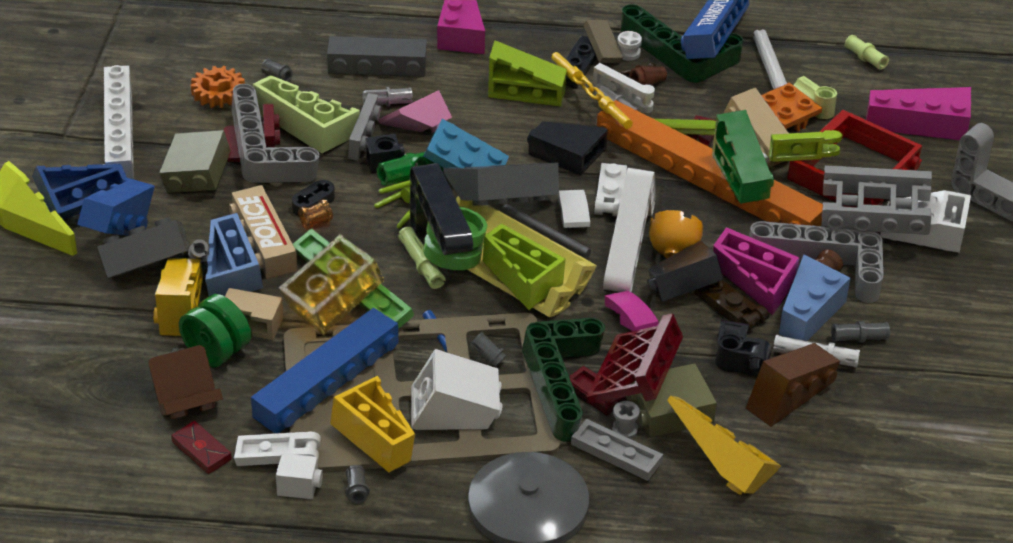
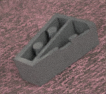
(143, 247)

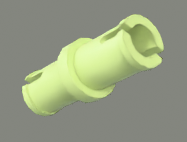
(866, 52)

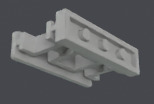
(882, 185)

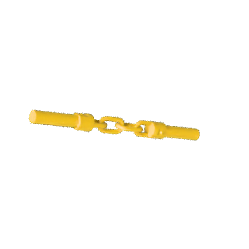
(604, 102)

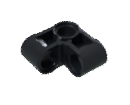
(738, 351)

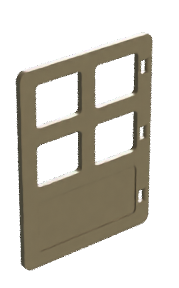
(339, 453)

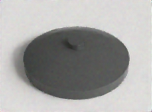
(528, 499)

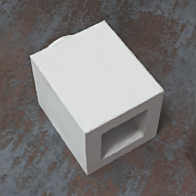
(298, 476)

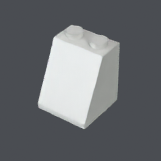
(455, 394)

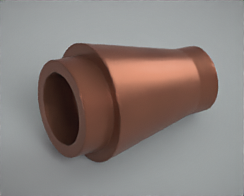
(648, 74)

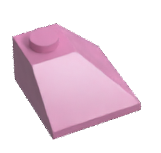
(419, 115)

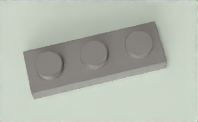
(364, 126)
(617, 449)

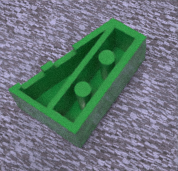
(741, 157)

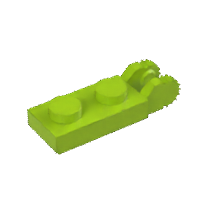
(804, 146)

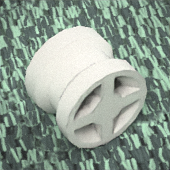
(629, 45)

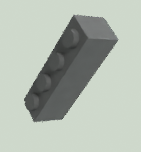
(377, 56)

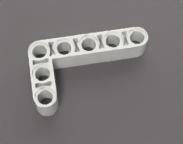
(635, 206)

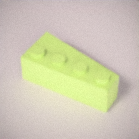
(305, 115)

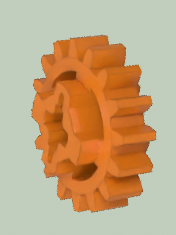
(215, 86)

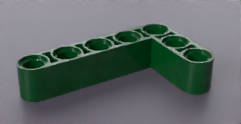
(666, 46)
(543, 350)

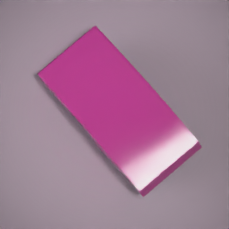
(632, 310)

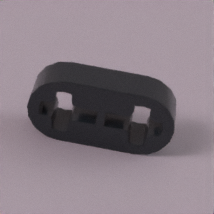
(312, 194)

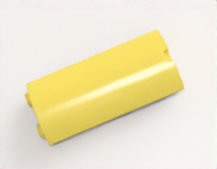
(576, 273)

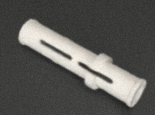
(846, 356)

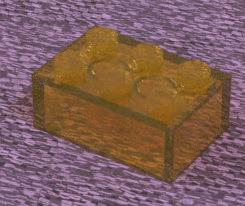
(331, 284)

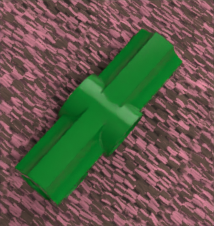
(399, 169)

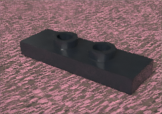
(581, 56)

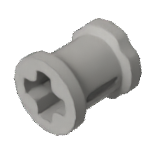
(626, 416)

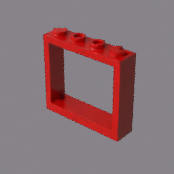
(866, 134)

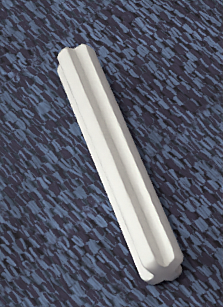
(769, 59)

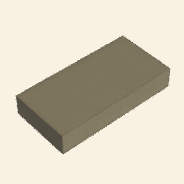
(603, 41)

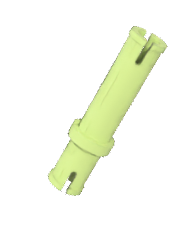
(423, 265)

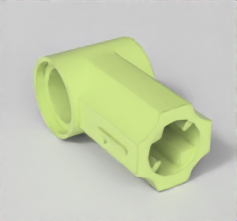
(823, 96)

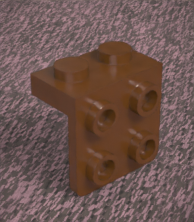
(183, 381)

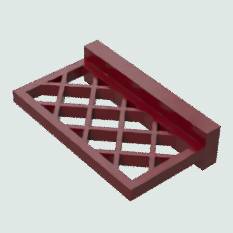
(645, 349)

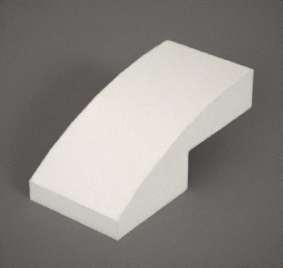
(574, 208)

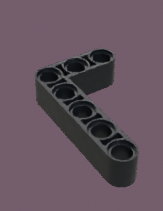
(434, 203)

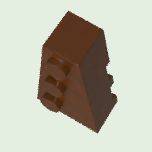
(790, 382)

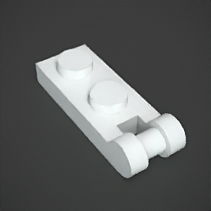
(624, 86)
(610, 188)
(268, 447)

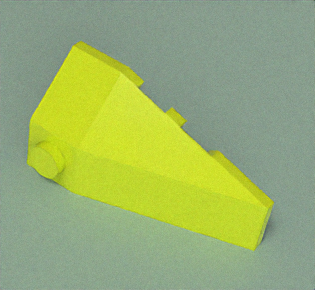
(28, 213)

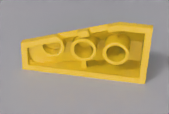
(738, 463)

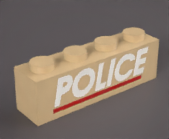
(264, 231)

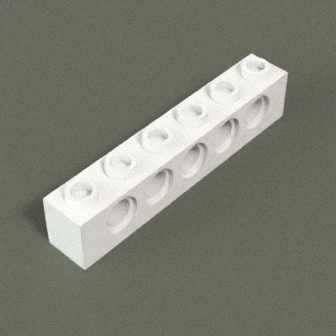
(118, 118)

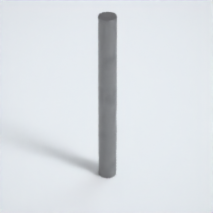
(546, 231)

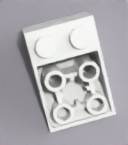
(947, 222)

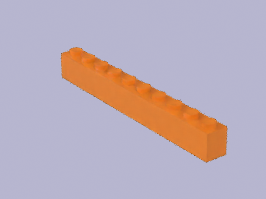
(696, 164)

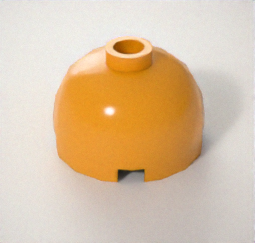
(673, 232)

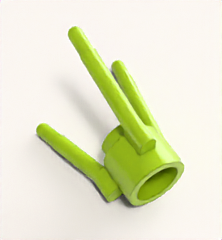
(404, 193)

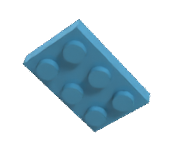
(458, 149)

